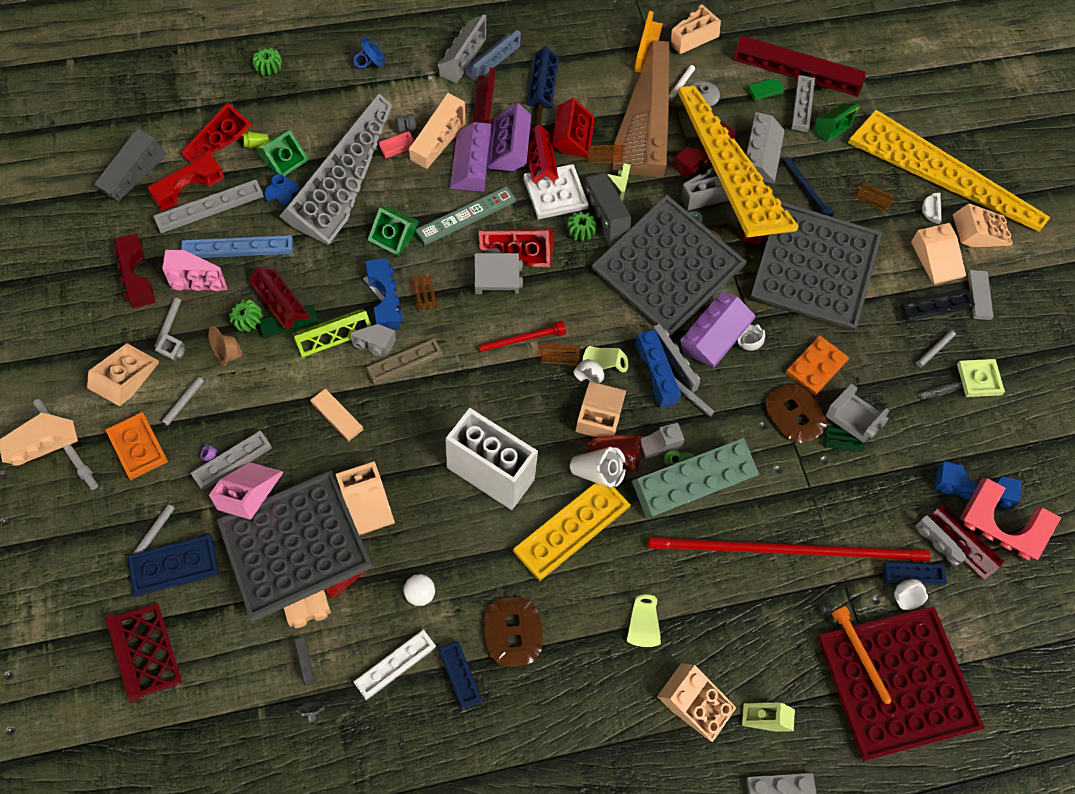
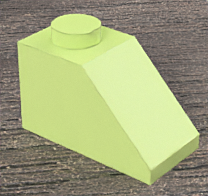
(768, 716)

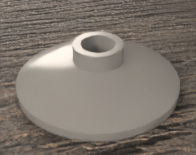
(708, 91)

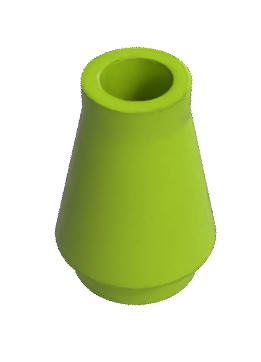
(254, 139)

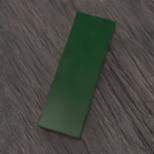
(271, 327)

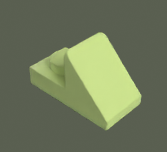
(619, 182)

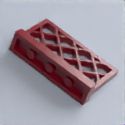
(124, 658)

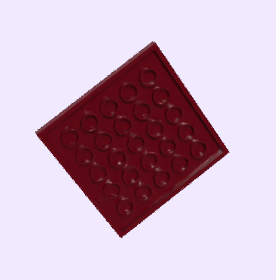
(919, 674)

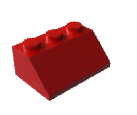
(573, 129)

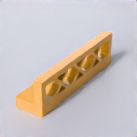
(651, 32)

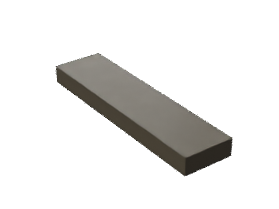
(404, 361)

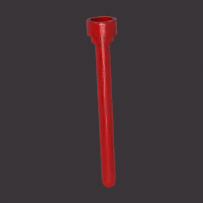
(556, 329)

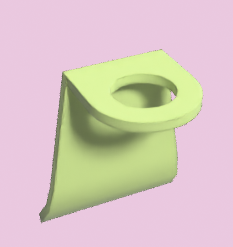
(606, 357)
(644, 623)

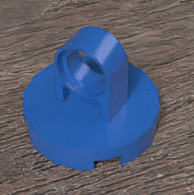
(371, 53)

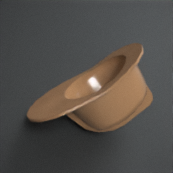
(224, 346)

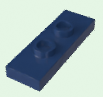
(926, 573)
(460, 675)

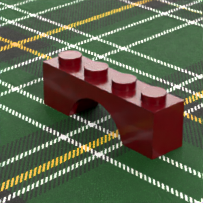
(691, 161)
(130, 253)

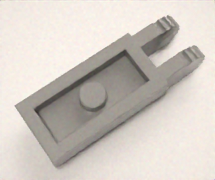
(941, 541)

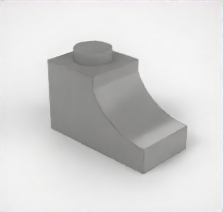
(662, 441)

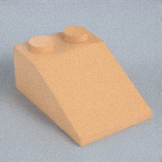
(939, 253)
(121, 374)

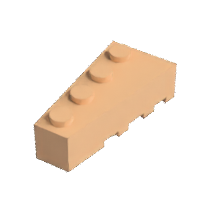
(438, 131)

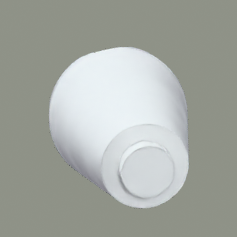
(600, 466)

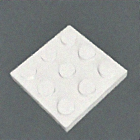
(557, 197)

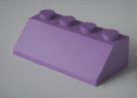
(509, 139)
(471, 157)
(717, 329)

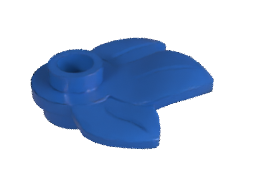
(282, 191)

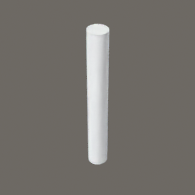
(681, 82)

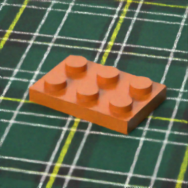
(817, 365)
(136, 446)

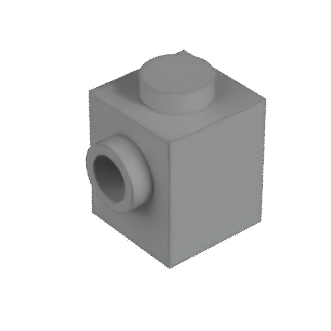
(170, 347)

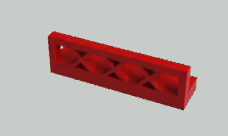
(545, 153)

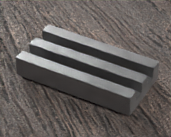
(305, 661)

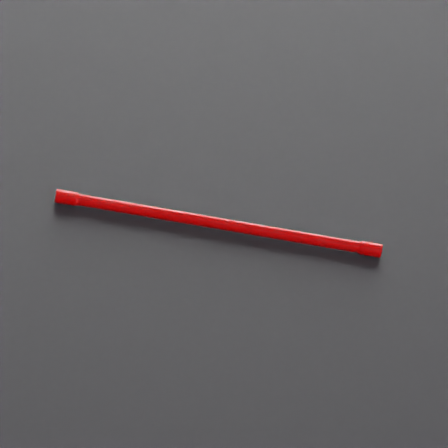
(668, 543)

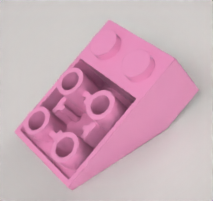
(191, 272)
(244, 489)

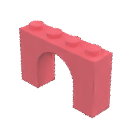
(1028, 541)

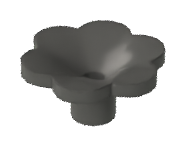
(310, 710)

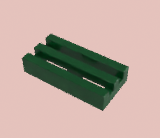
(842, 436)

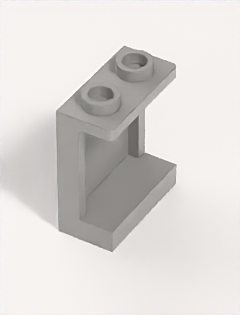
(497, 272)
(856, 415)

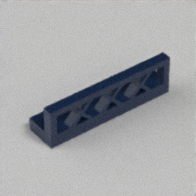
(540, 75)

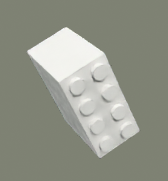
(491, 458)

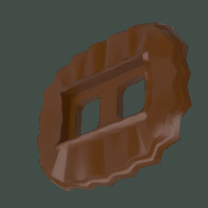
(786, 420)
(497, 632)

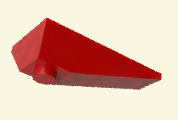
(221, 131)
(532, 244)

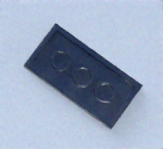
(173, 565)

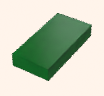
(765, 89)

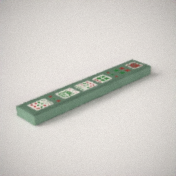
(465, 216)

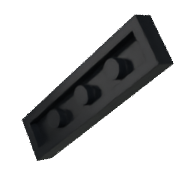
(937, 305)

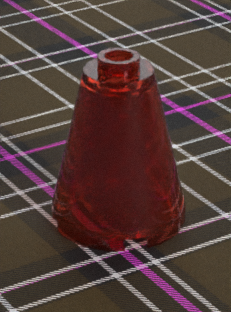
(628, 444)

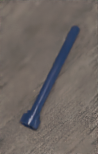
(825, 210)

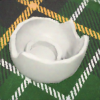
(752, 338)
(589, 370)
(419, 590)
(910, 594)

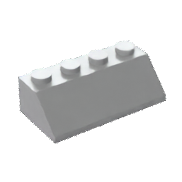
(463, 49)
(765, 145)

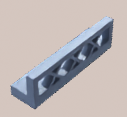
(493, 56)

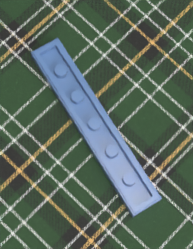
(239, 246)

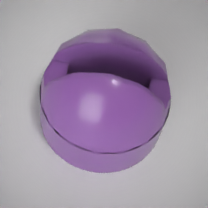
(208, 453)

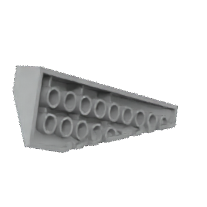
(330, 193)

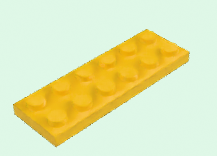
(570, 529)

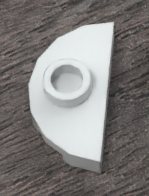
(932, 208)

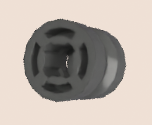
(405, 123)

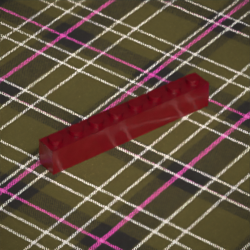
(795, 63)

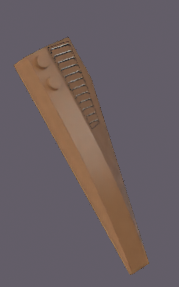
(646, 118)

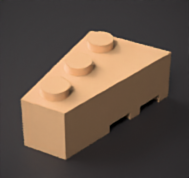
(696, 30)
(37, 438)

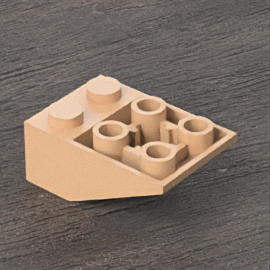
(981, 227)
(600, 410)
(365, 498)
(697, 701)

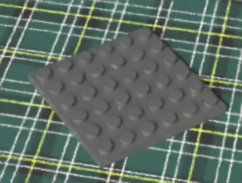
(668, 265)
(818, 268)
(294, 546)

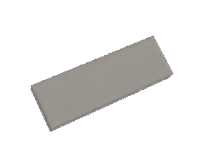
(981, 294)

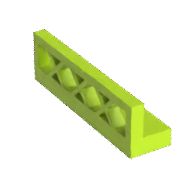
(326, 327)

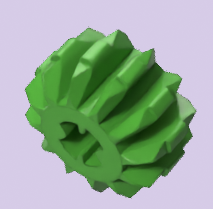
(267, 61)
(581, 226)
(245, 315)

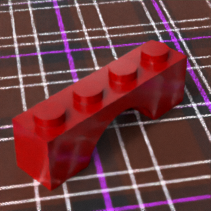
(202, 171)

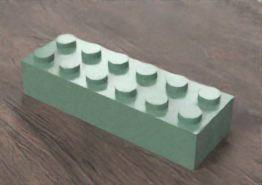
(695, 478)

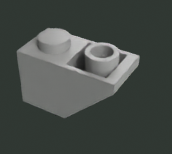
(374, 339)

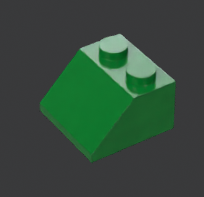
(836, 121)
(282, 153)
(392, 229)

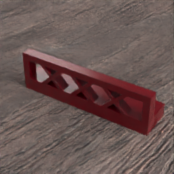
(484, 98)
(277, 296)
(977, 552)

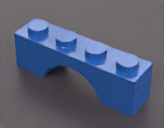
(379, 276)
(664, 382)
(954, 480)

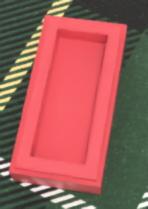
(396, 144)

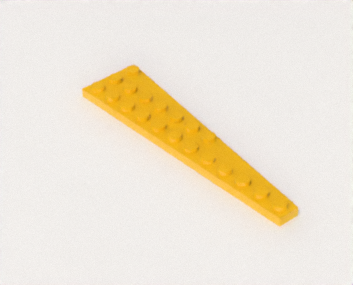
(909, 151)
(744, 186)

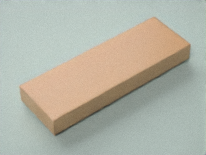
(336, 415)

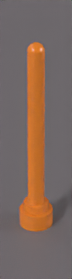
(843, 616)

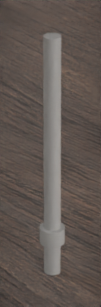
(82, 470)

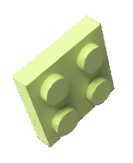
(980, 378)

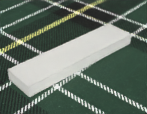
(394, 664)

